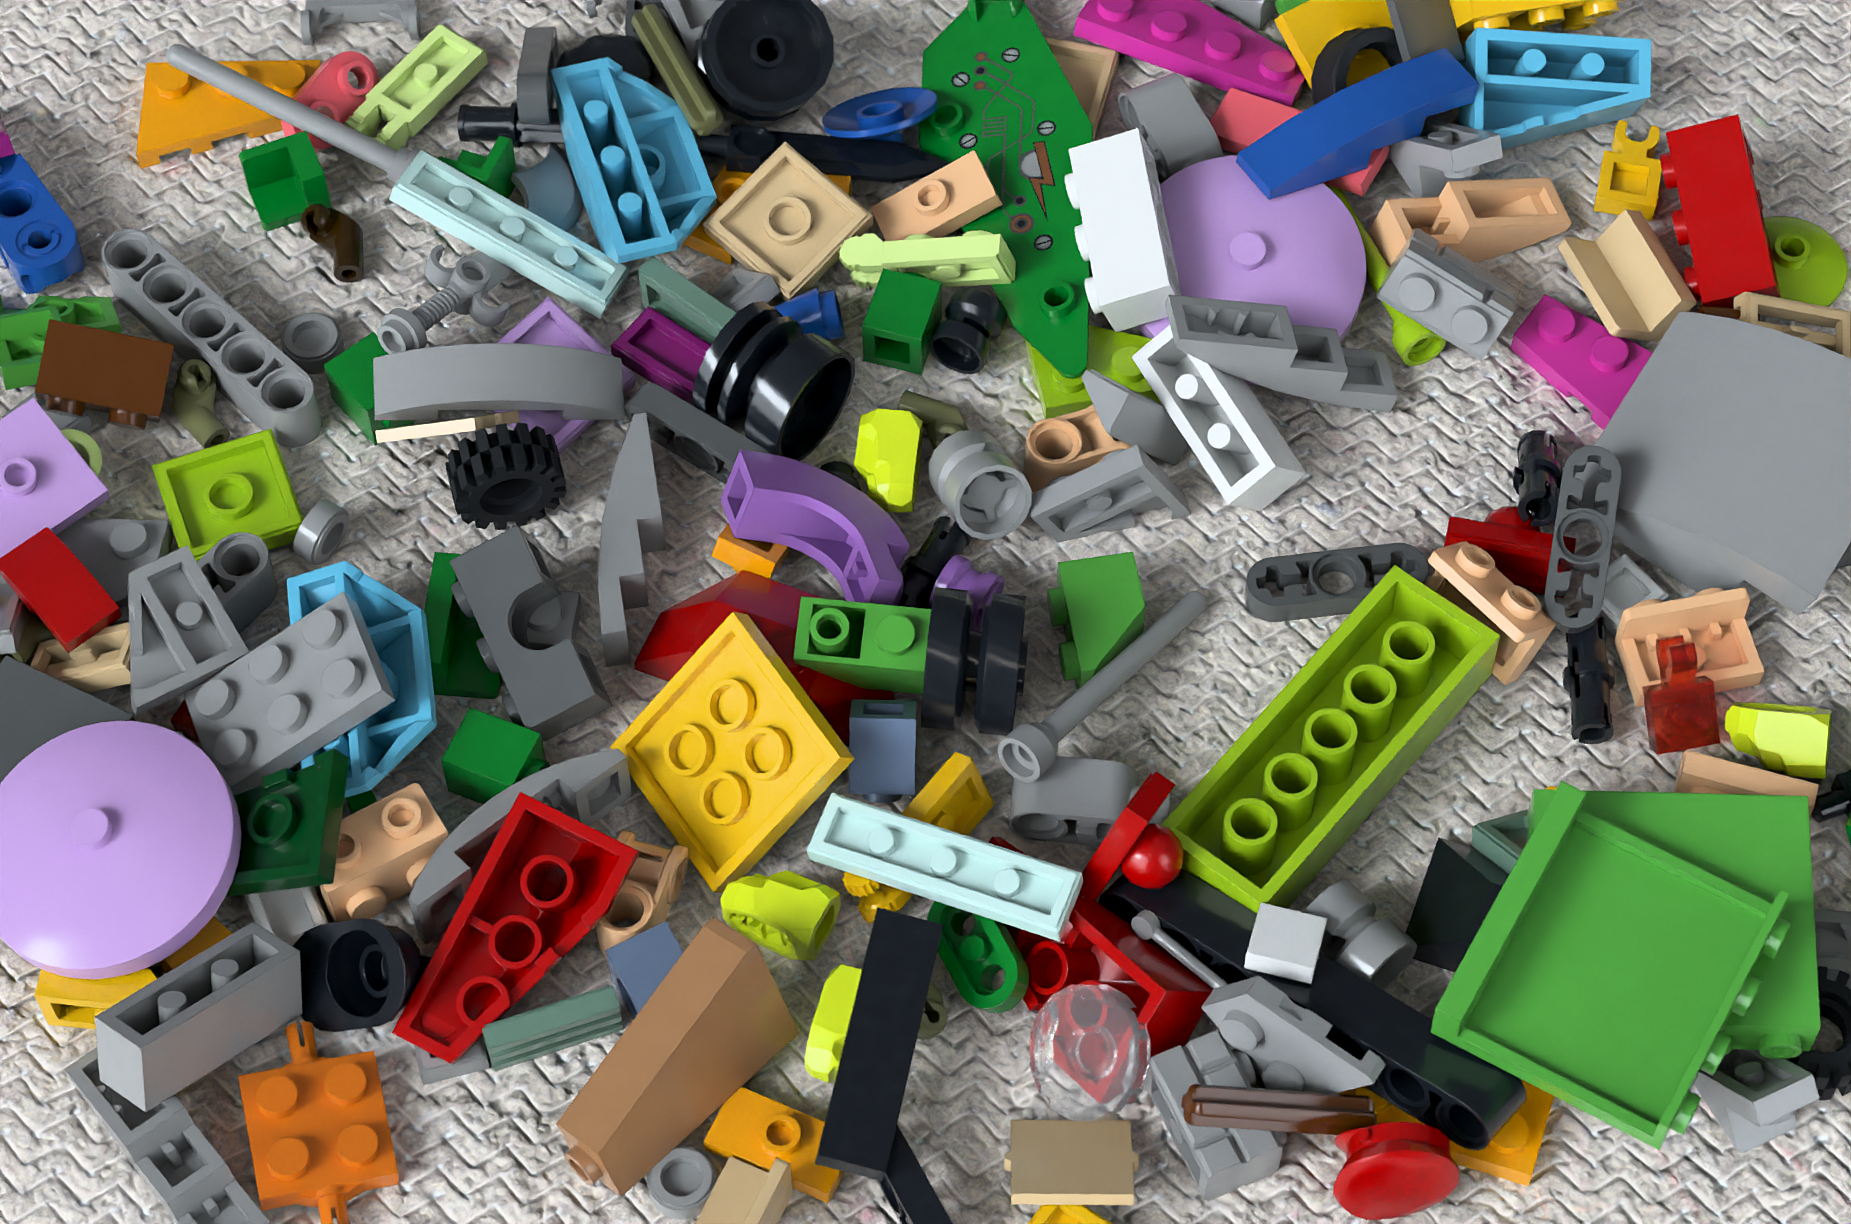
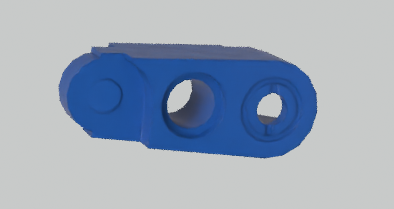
(34, 230)

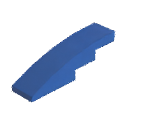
(1346, 127)

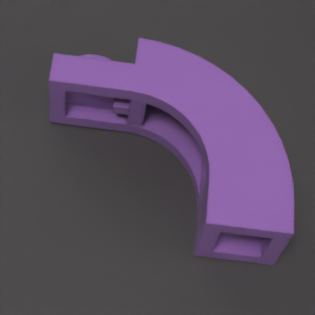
(820, 516)

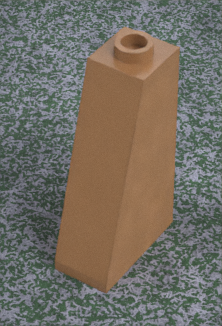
(678, 1059)

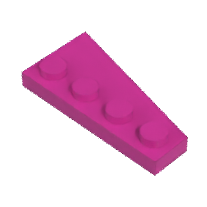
(1195, 44)
(1579, 357)

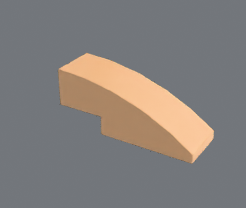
(1475, 218)

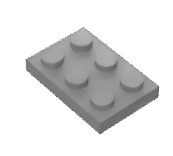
(290, 695)

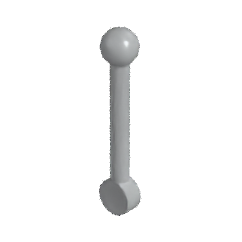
(1147, 926)

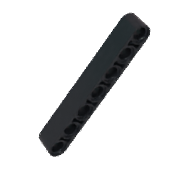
(1421, 1072)

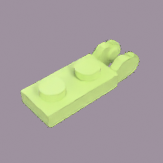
(419, 87)
(955, 261)

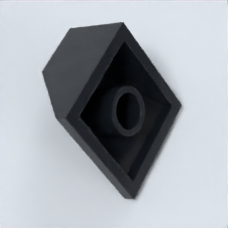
(1453, 903)

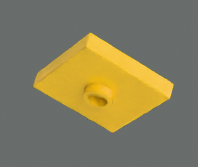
(1318, 21)

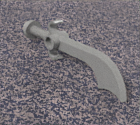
(547, 192)

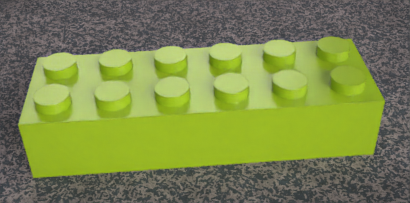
(1333, 743)

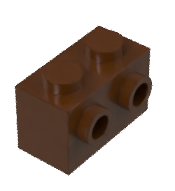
(103, 374)

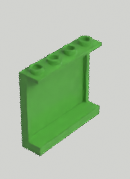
(1759, 847)
(1609, 972)

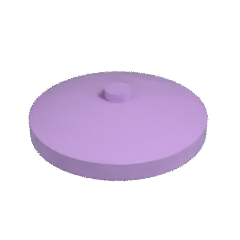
(1261, 250)
(113, 849)

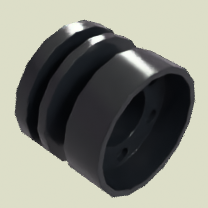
(774, 381)

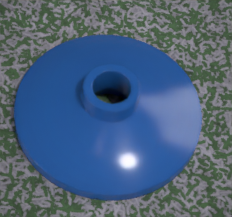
(880, 114)

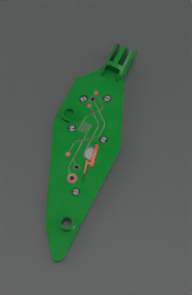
(1020, 115)

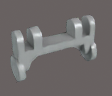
(325, 12)

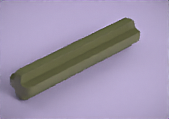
(677, 70)

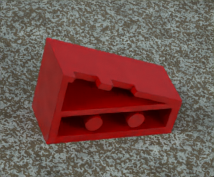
(1719, 212)

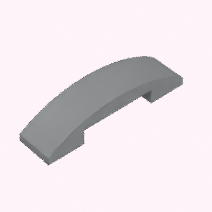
(498, 378)
(578, 787)

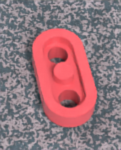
(331, 92)

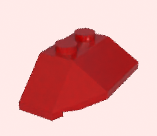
(775, 612)

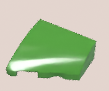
(25, 332)

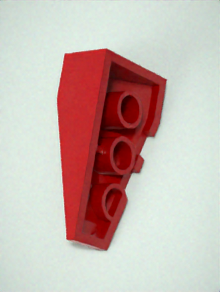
(521, 915)
(1106, 951)

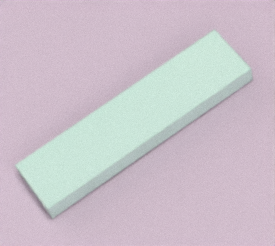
(509, 233)
(945, 866)

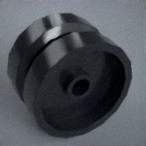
(793, 66)
(974, 661)

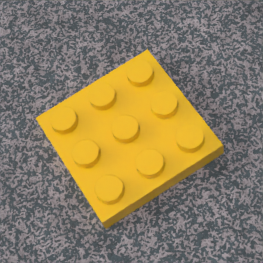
(732, 752)

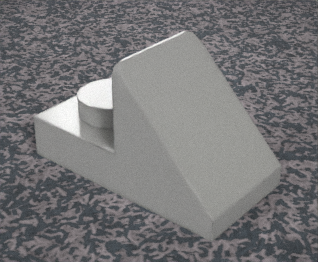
(1443, 155)
(1756, 1096)

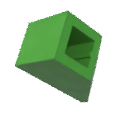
(1099, 609)
(864, 643)

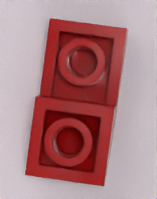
(58, 589)

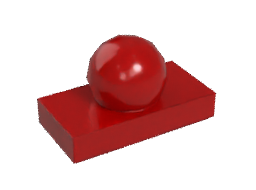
(1516, 547)
(1144, 850)

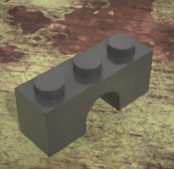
(502, 588)

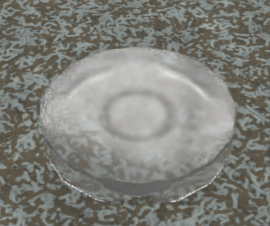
(1089, 1052)

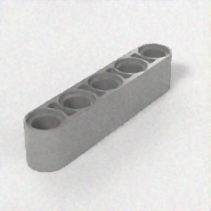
(206, 328)

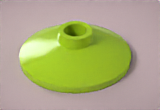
(1818, 265)

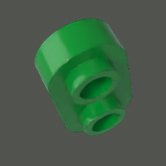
(978, 957)

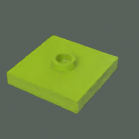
(230, 492)

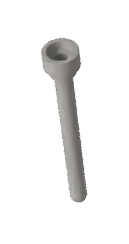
(292, 111)
(1033, 747)

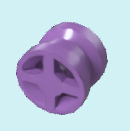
(961, 575)

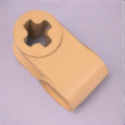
(1073, 438)
(646, 891)

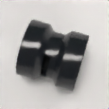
(965, 336)

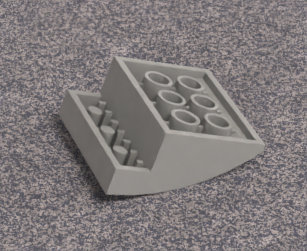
(1734, 459)

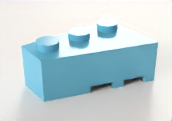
(1552, 82)

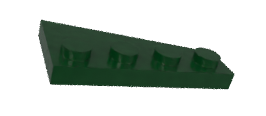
(291, 827)

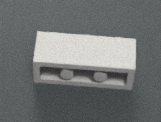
(1122, 229)
(1221, 424)

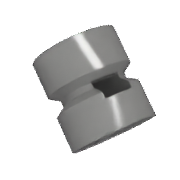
(979, 484)
(1358, 941)

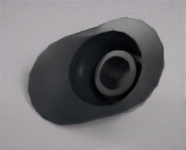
(357, 973)

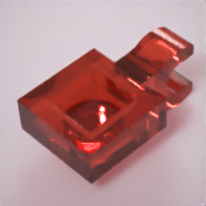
(1682, 706)

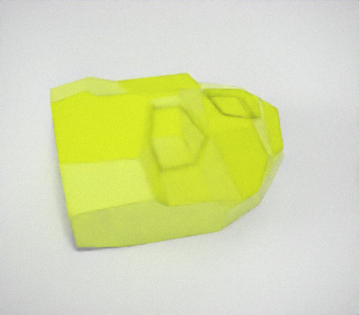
(890, 457)
(1782, 736)
(782, 912)
(831, 1023)

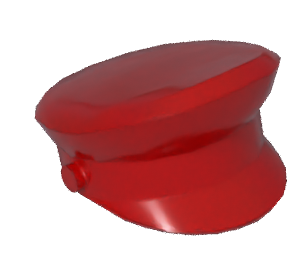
(1394, 1170)

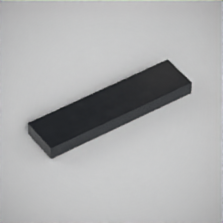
(879, 1045)

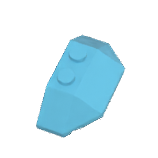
(631, 160)
(403, 649)

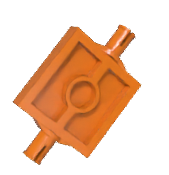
(317, 1129)

